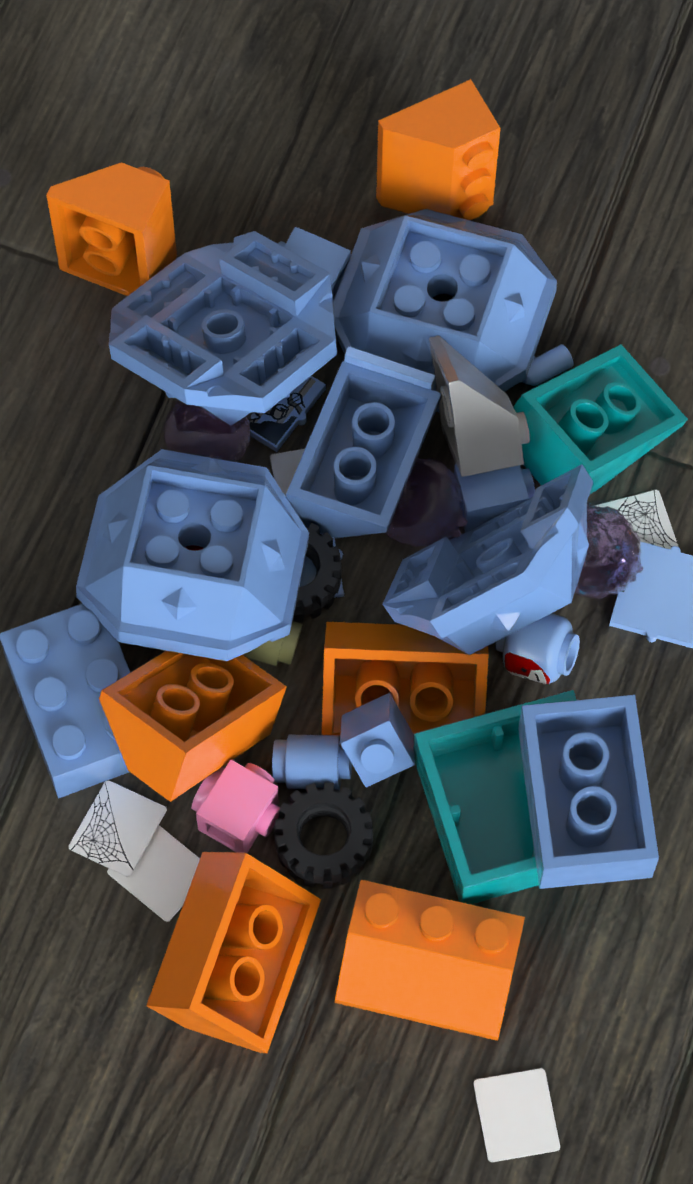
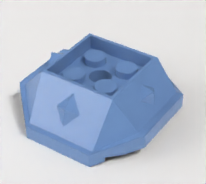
(490, 272)
(228, 326)
(500, 571)
(187, 600)

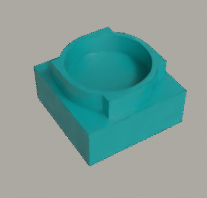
(481, 801)

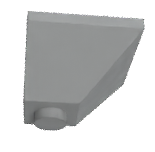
(475, 414)

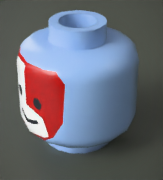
(541, 649)

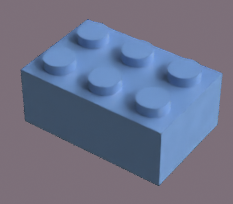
(59, 675)
(587, 792)

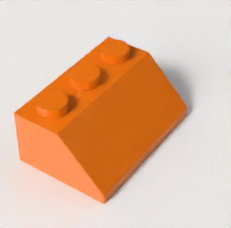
(439, 155)
(114, 226)
(421, 672)
(189, 717)
(234, 950)
(429, 959)

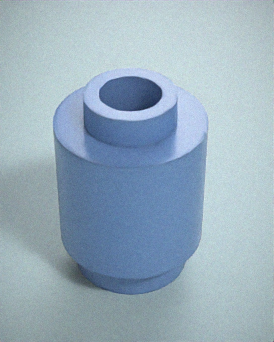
(310, 760)

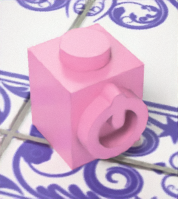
(237, 805)

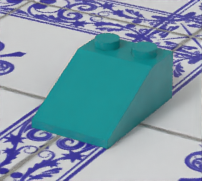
(596, 417)

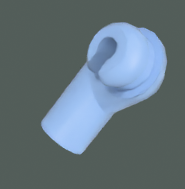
(549, 365)

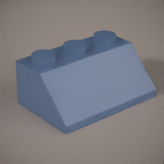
(361, 452)

